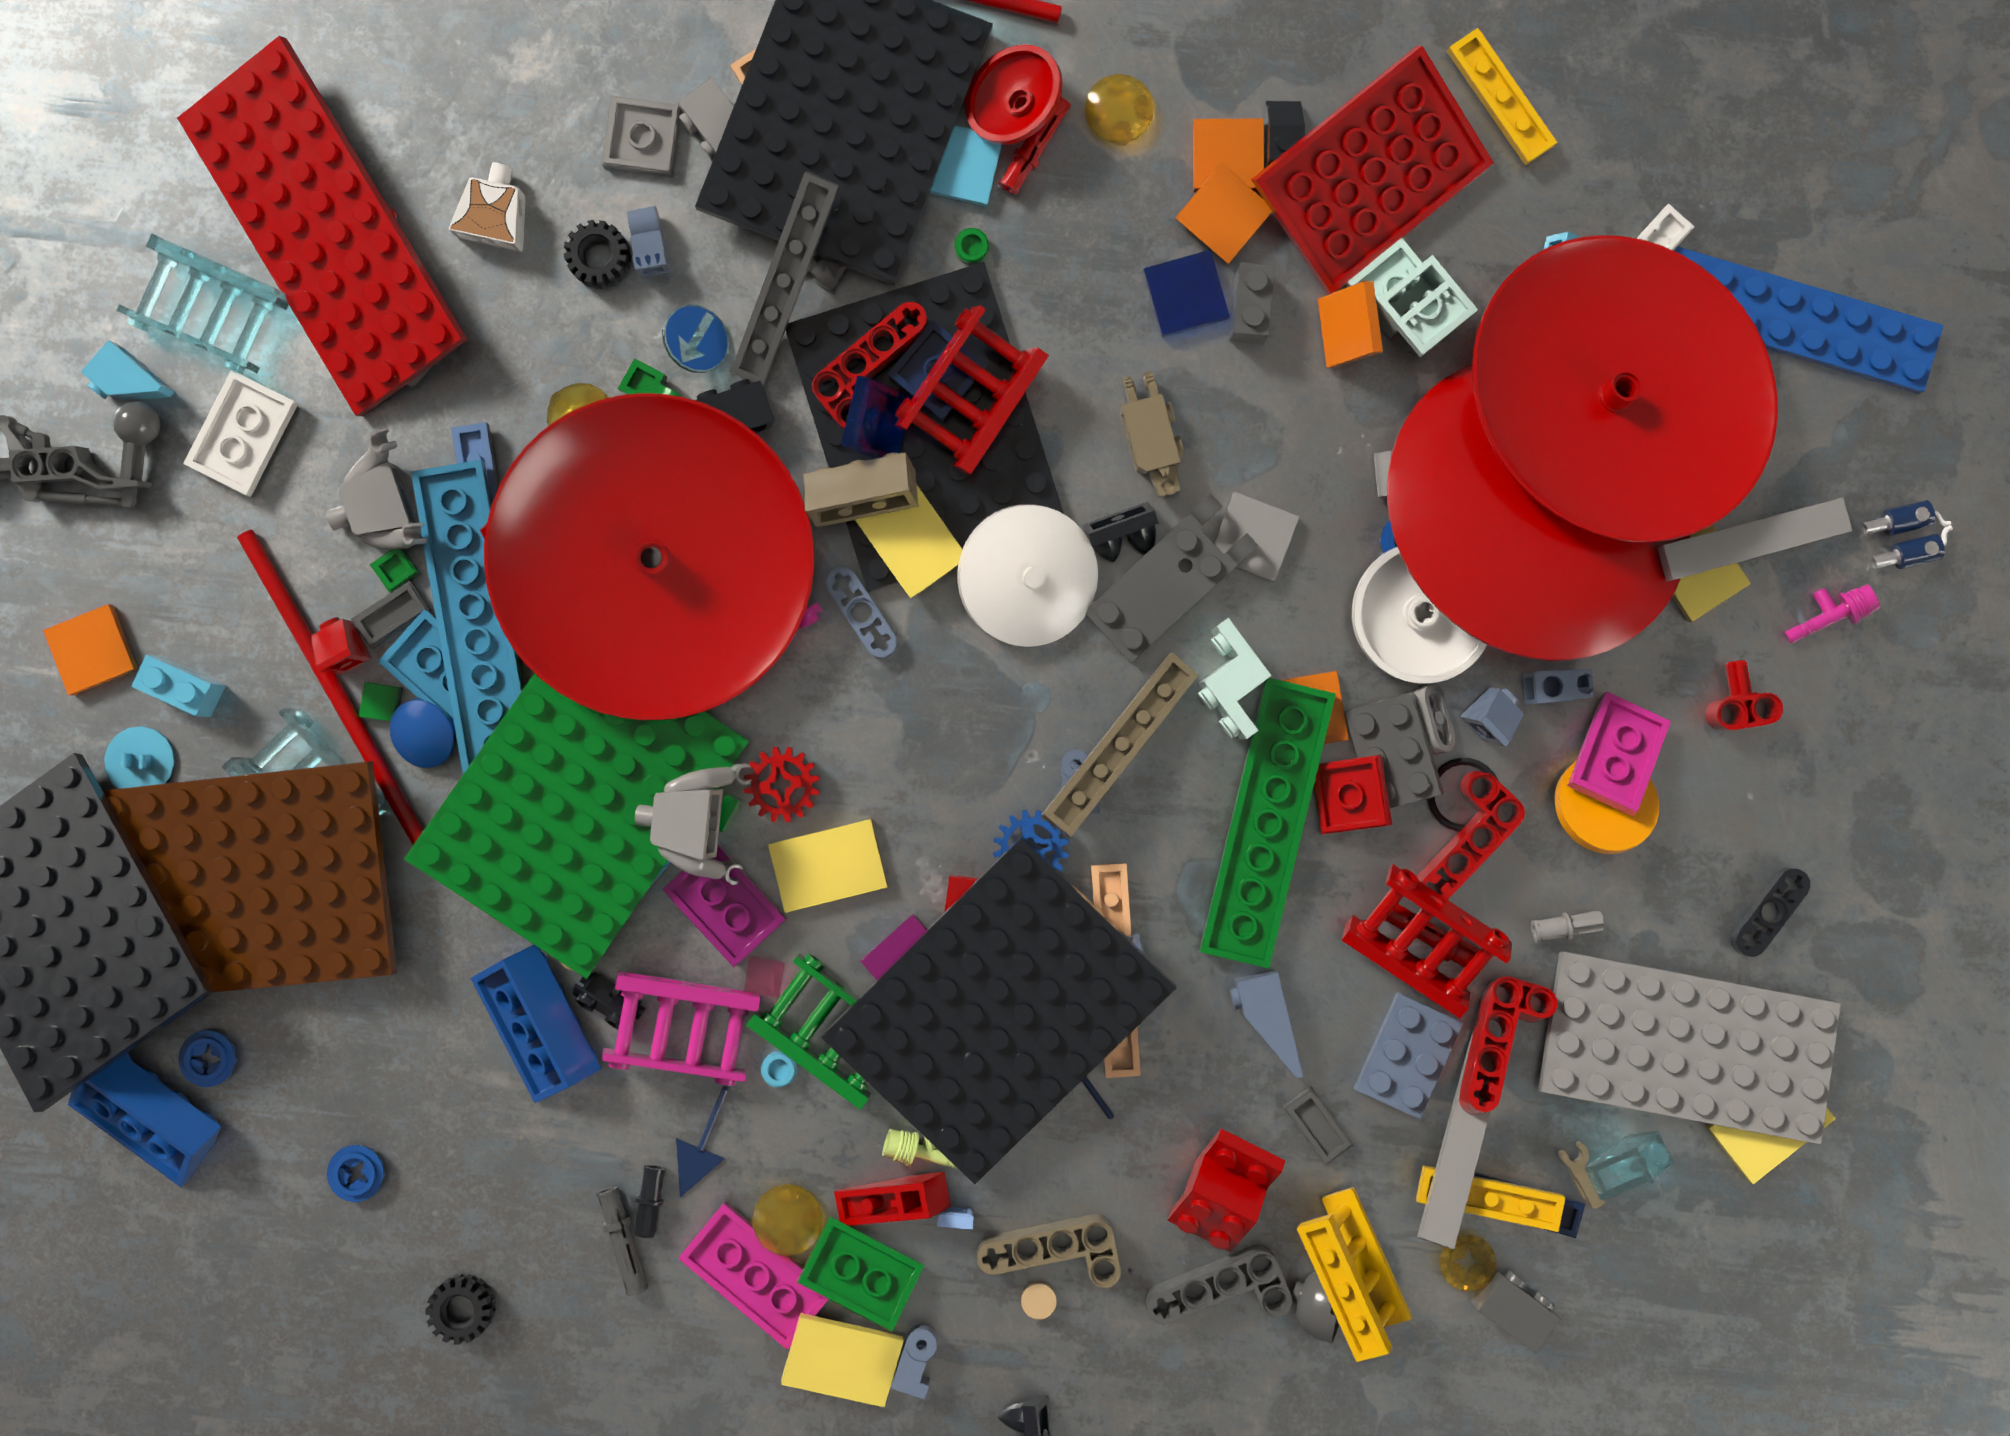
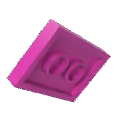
(1619, 753)

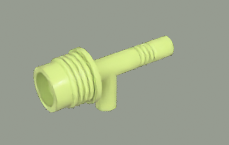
(904, 1147)

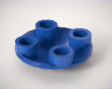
(422, 733)

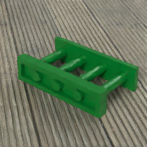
(797, 1044)

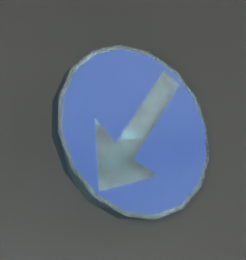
(695, 338)

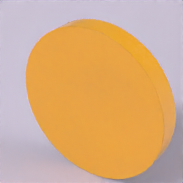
(1600, 825)

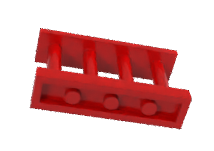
(1005, 392)
(1423, 973)

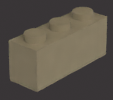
(860, 489)

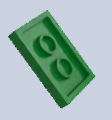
(860, 1274)

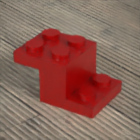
(1226, 1190)

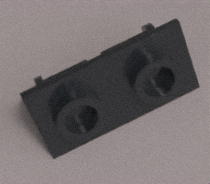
(596, 996)

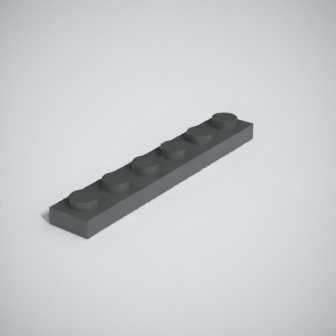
(785, 277)

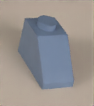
(1494, 716)

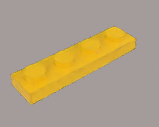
(1501, 96)
(1505, 1201)

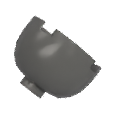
(1315, 1310)

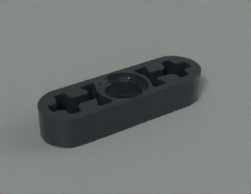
(1779, 886)

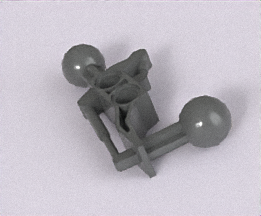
(133, 423)

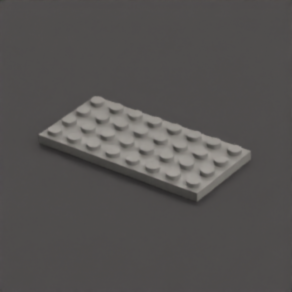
(1690, 1047)

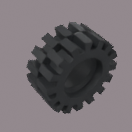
(586, 236)
(454, 1329)

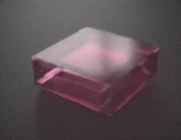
(764, 976)

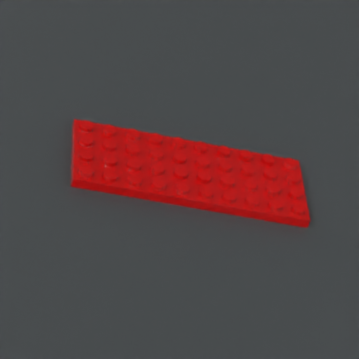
(321, 227)

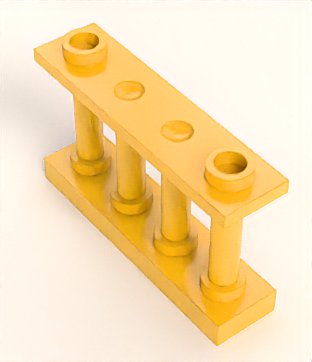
(1354, 1274)

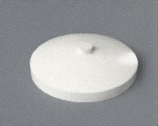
(1027, 575)
(1404, 630)

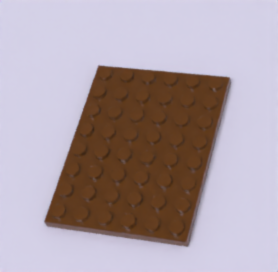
(269, 872)

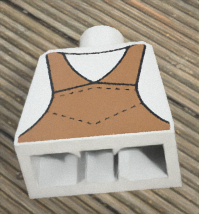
(491, 211)

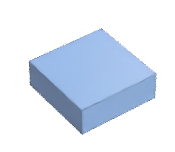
(956, 1218)

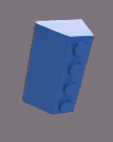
(536, 1023)
(147, 1118)

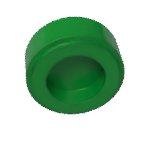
(971, 246)

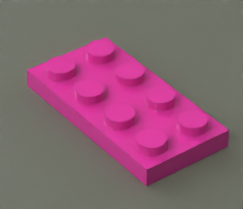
(751, 1276)

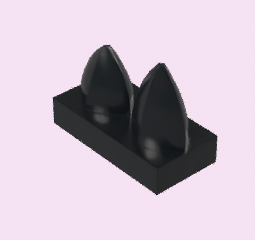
(1135, 522)
(1029, 1417)

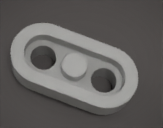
(1435, 718)

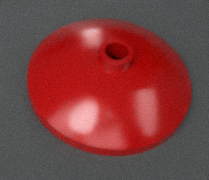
(1013, 94)

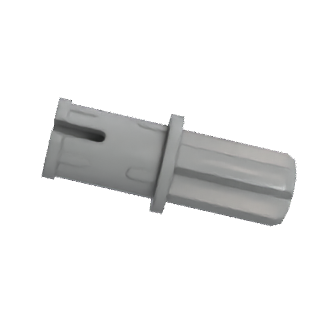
(1567, 926)

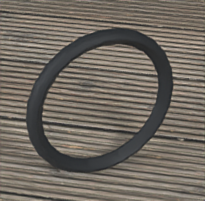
(1441, 770)

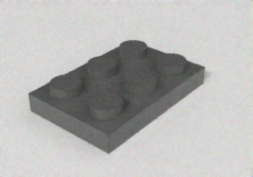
(1398, 734)

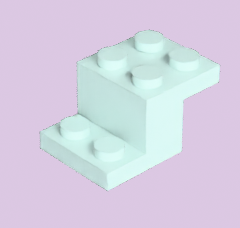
(1415, 297)
(1232, 680)

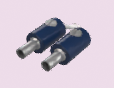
(1914, 551)

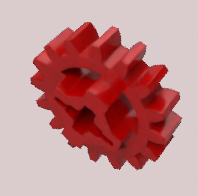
(784, 801)

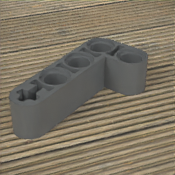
(1216, 1292)

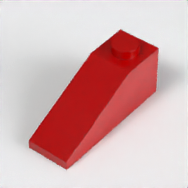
(894, 1199)

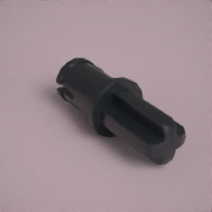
(649, 1201)

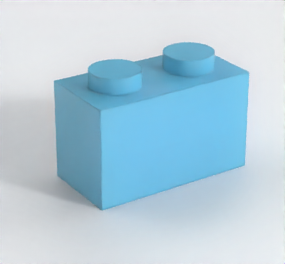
(178, 686)

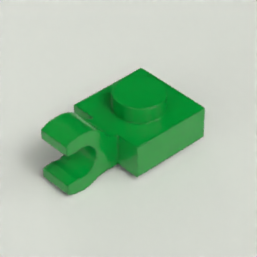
(644, 379)

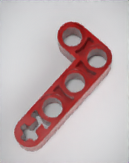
(874, 359)
(1463, 842)
(1500, 1047)

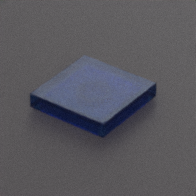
(1186, 293)
(872, 419)

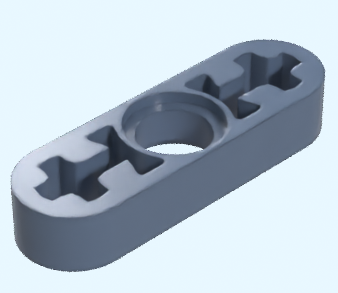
(839, 596)

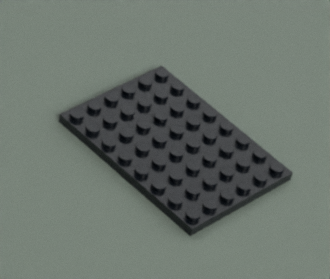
(854, 98)
(1013, 466)
(82, 938)
(998, 1010)

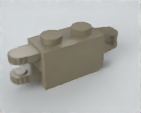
(1151, 436)

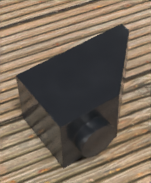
(1282, 128)

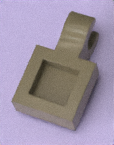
(1580, 1176)

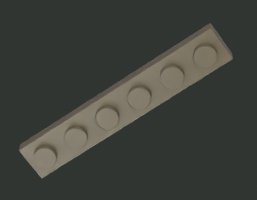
(1119, 745)

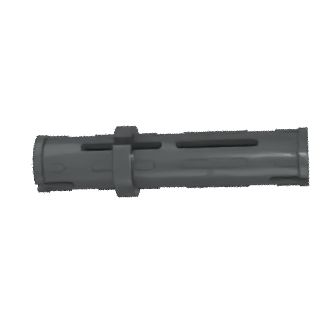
(618, 1227)

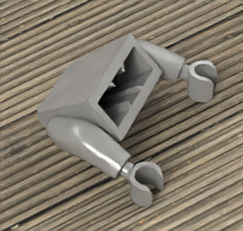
(377, 500)
(688, 821)

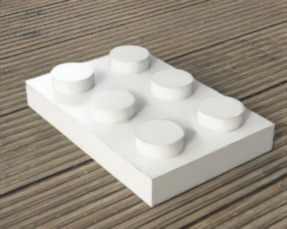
(240, 433)

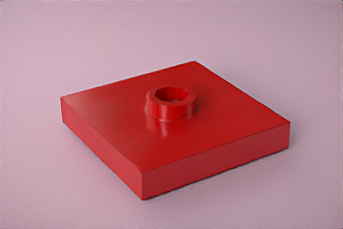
(1352, 795)

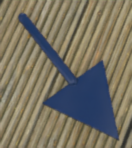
(695, 1161)

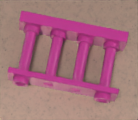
(668, 994)

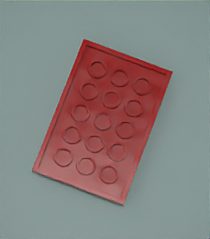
(1373, 170)

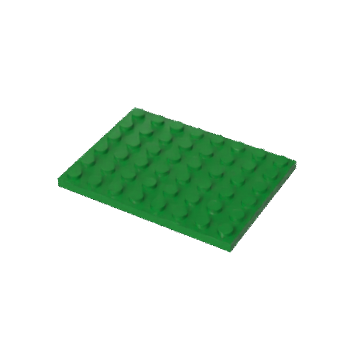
(548, 818)

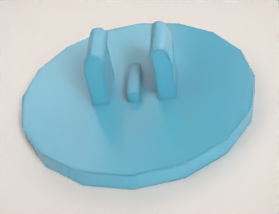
(139, 758)

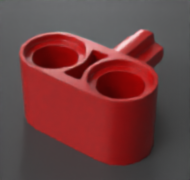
(1742, 702)

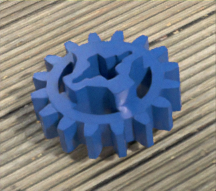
(1027, 827)

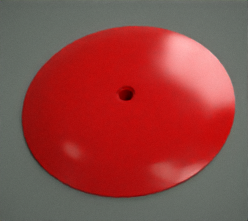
(1678, 349)
(571, 543)
(1497, 555)

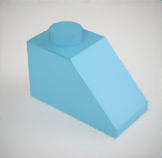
(123, 376)

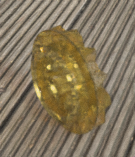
(1478, 1274)

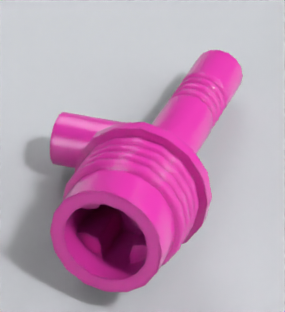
(1853, 604)

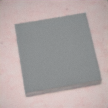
(641, 136)
(1267, 526)

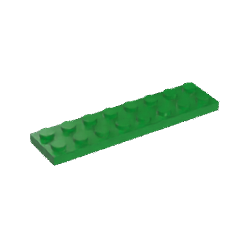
(1267, 822)

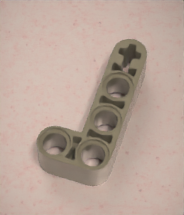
(1048, 1253)

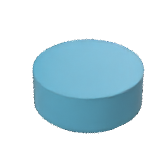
(778, 1069)

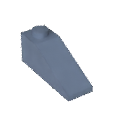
(1265, 1008)

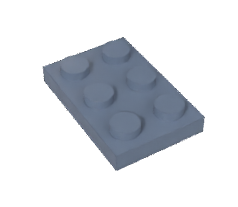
(1408, 1055)

